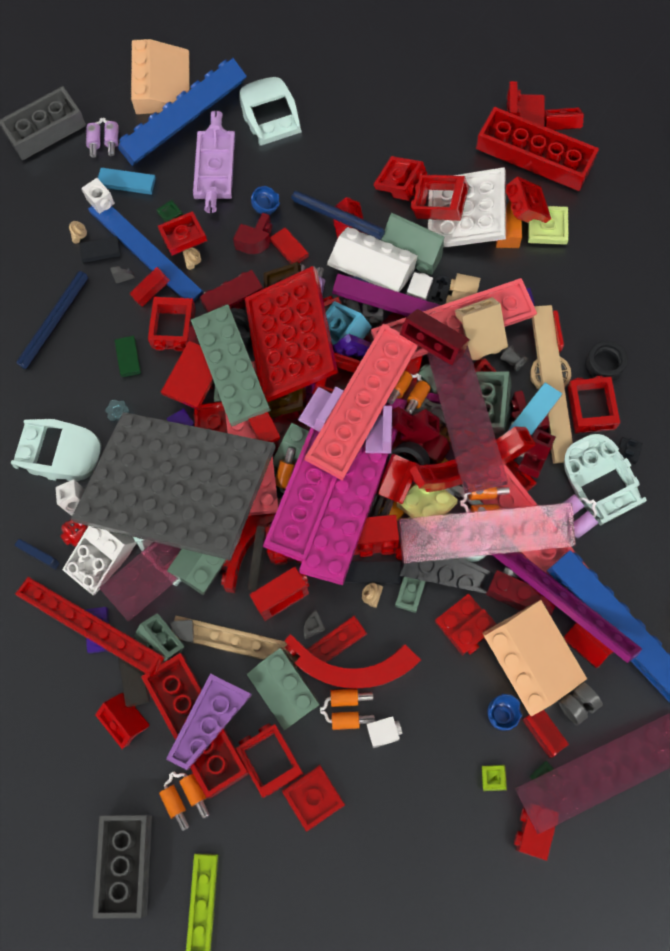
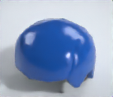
(265, 200)
(504, 712)

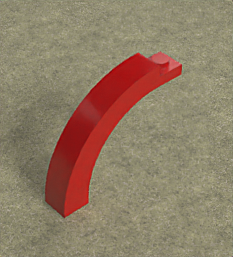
(446, 474)
(247, 538)
(378, 674)

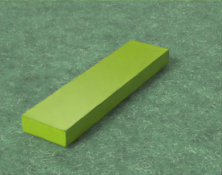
(202, 902)

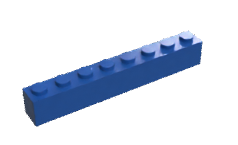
(182, 111)
(584, 584)

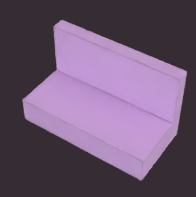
(320, 408)
(380, 436)

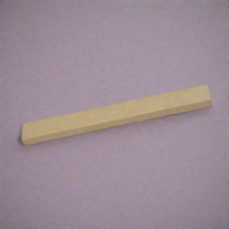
(551, 373)

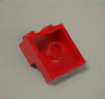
(400, 177)
(527, 201)
(182, 233)
(465, 624)

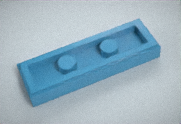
(127, 180)

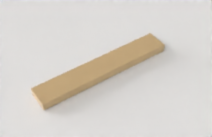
(235, 640)

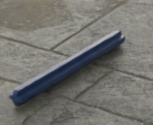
(338, 214)
(52, 320)

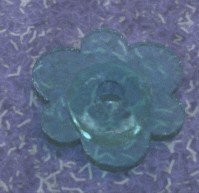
(114, 406)

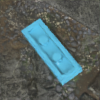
(537, 408)

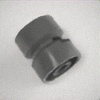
(580, 703)

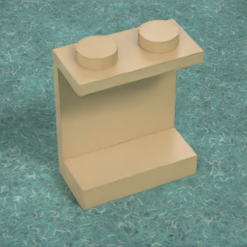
(484, 327)

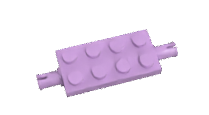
(214, 163)

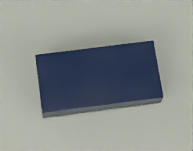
(37, 554)

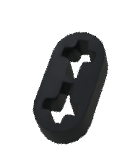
(443, 294)

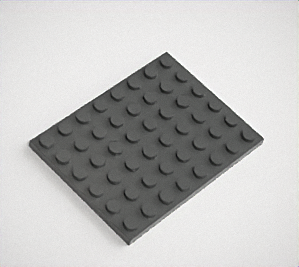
(175, 484)

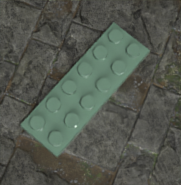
(230, 365)

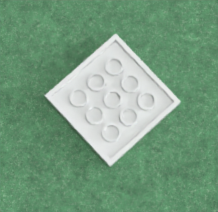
(483, 211)

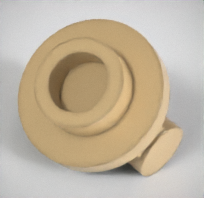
(77, 231)
(191, 257)
(371, 594)

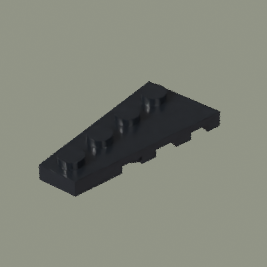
(450, 572)

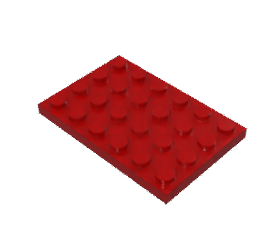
(290, 335)

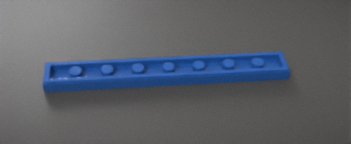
(147, 252)

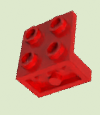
(525, 106)

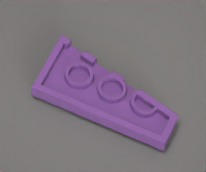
(208, 717)

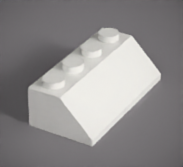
(372, 260)

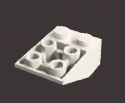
(98, 557)

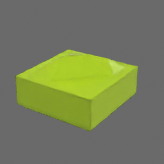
(494, 778)

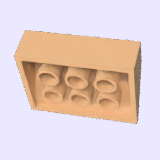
(157, 75)
(535, 657)

